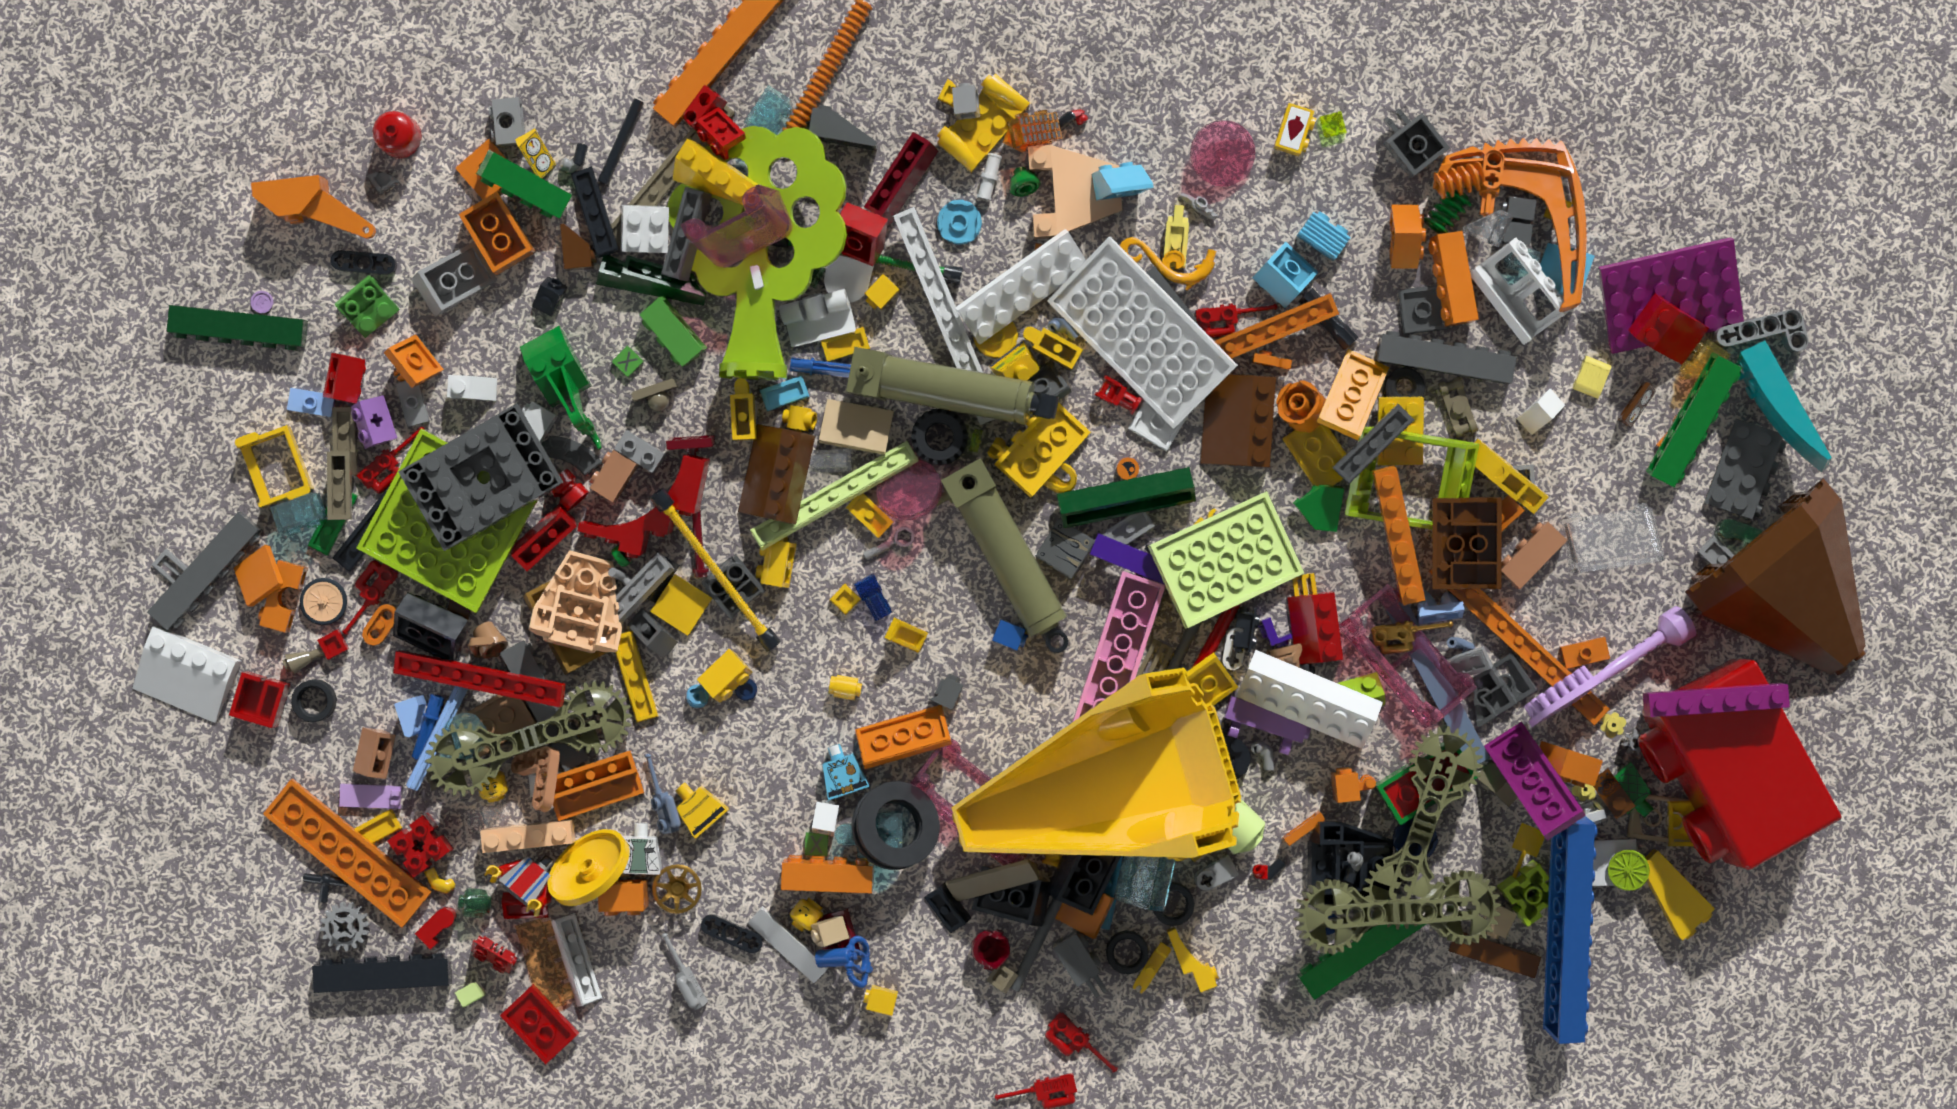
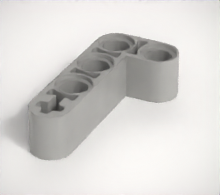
(1757, 330)

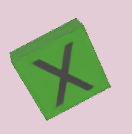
(627, 361)
(816, 844)

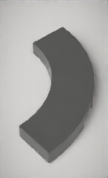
(572, 452)

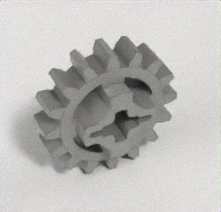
(337, 919)

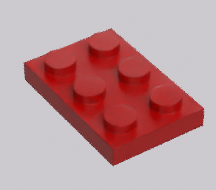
(539, 1024)

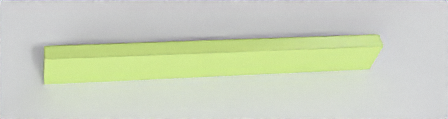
(838, 494)

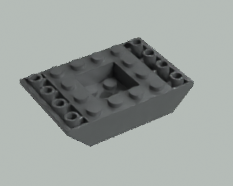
(448, 482)

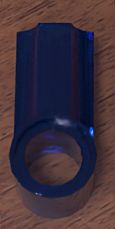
(870, 592)

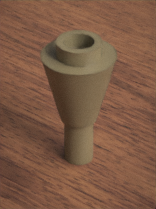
(297, 661)

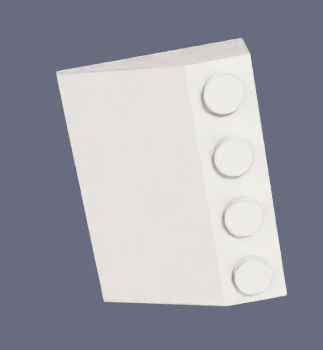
(185, 673)

